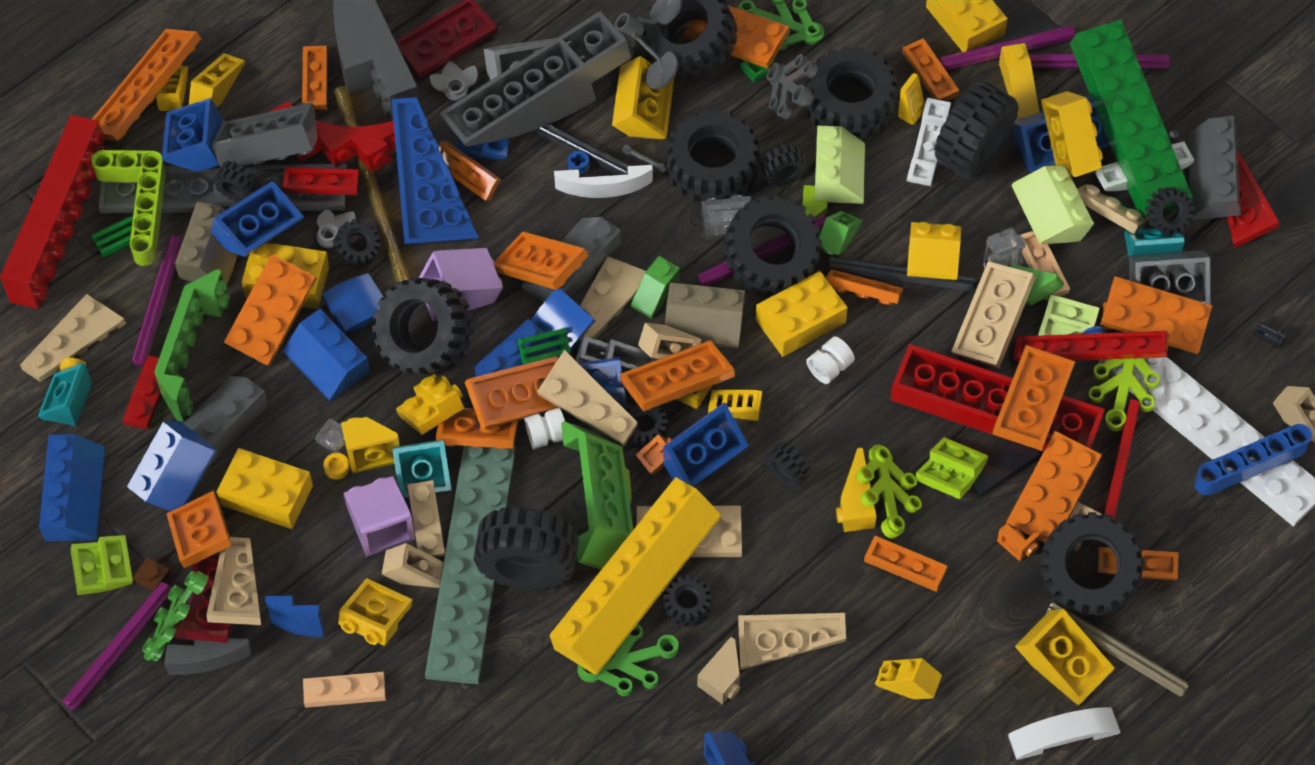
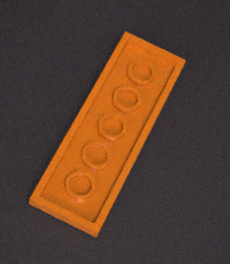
(145, 82)

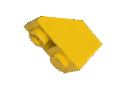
(909, 678)

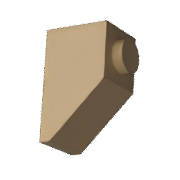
(663, 340)
(1297, 406)
(412, 567)
(721, 674)

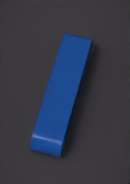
(1246, 468)

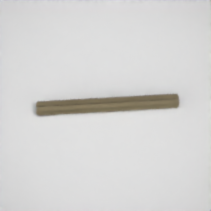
(1127, 654)

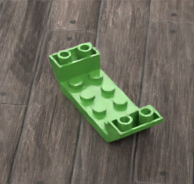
(199, 297)
(604, 494)

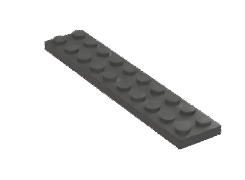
(188, 187)

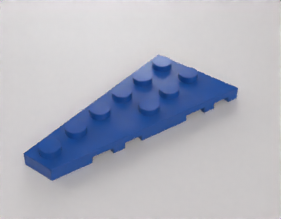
(427, 191)

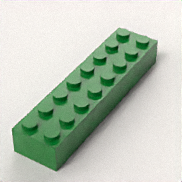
(1128, 113)

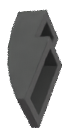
(630, 356)
(205, 656)

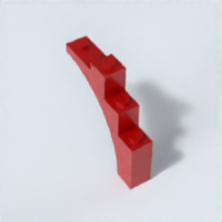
(341, 143)

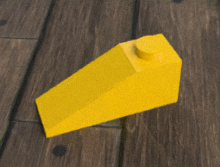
(1019, 78)
(216, 80)
(852, 511)

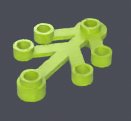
(1123, 381)
(881, 459)

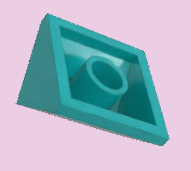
(1152, 242)
(66, 395)
(421, 464)

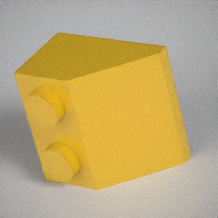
(934, 250)
(368, 444)

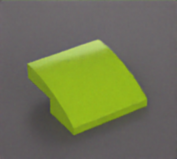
(951, 468)
(101, 565)

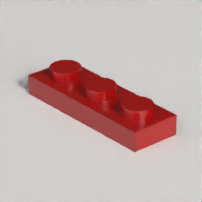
(321, 181)
(144, 398)

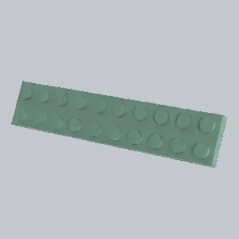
(464, 591)

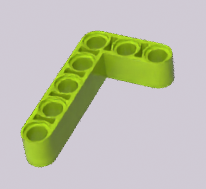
(145, 175)

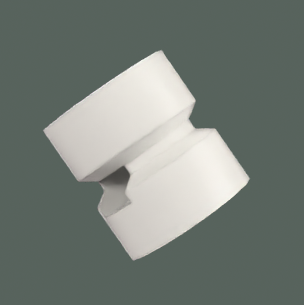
(831, 360)
(544, 428)

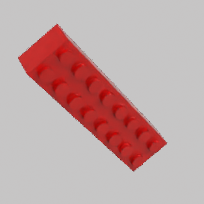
(53, 213)
(977, 395)

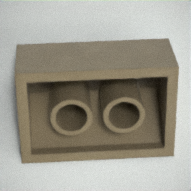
(200, 248)
(706, 313)

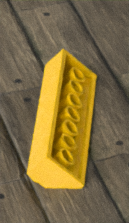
(635, 576)

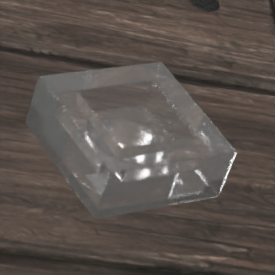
(331, 436)

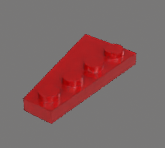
(1256, 213)

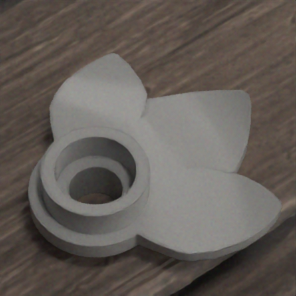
(454, 79)
(329, 226)

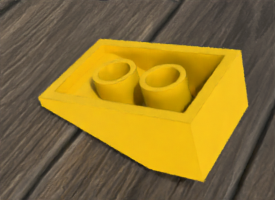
(1065, 655)

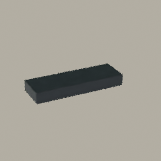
(1003, 466)

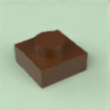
(151, 574)

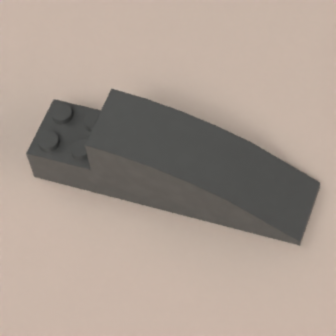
(370, 53)
(541, 86)

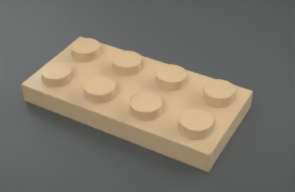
(993, 314)
(723, 539)

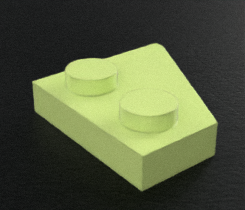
(1067, 317)

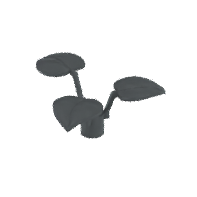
(631, 28)

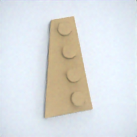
(609, 293)
(71, 337)
(582, 397)
(234, 586)
(785, 635)

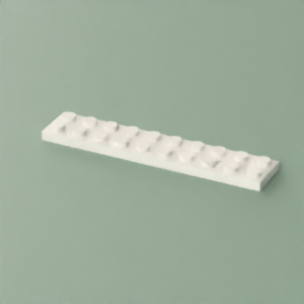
(1219, 431)

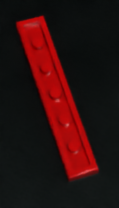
(1098, 345)
(1121, 460)

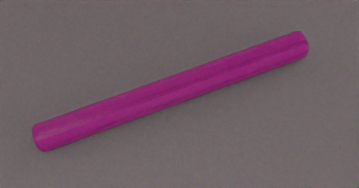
(994, 51)
(1146, 61)
(762, 251)
(157, 301)
(117, 646)

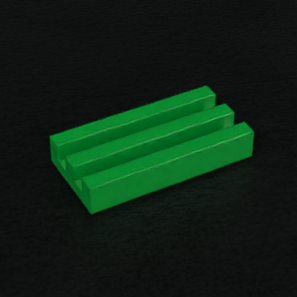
(113, 233)
(562, 341)

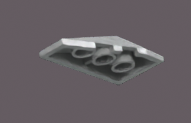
(503, 57)

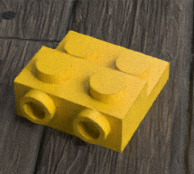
(432, 404)
(374, 612)

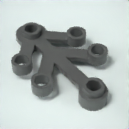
(801, 95)

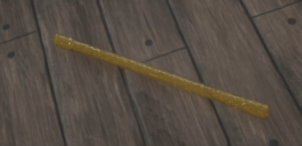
(398, 267)

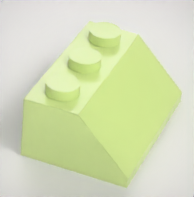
(839, 166)
(1053, 205)

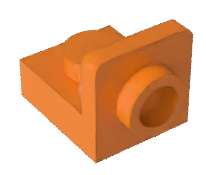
(652, 454)
(1015, 543)

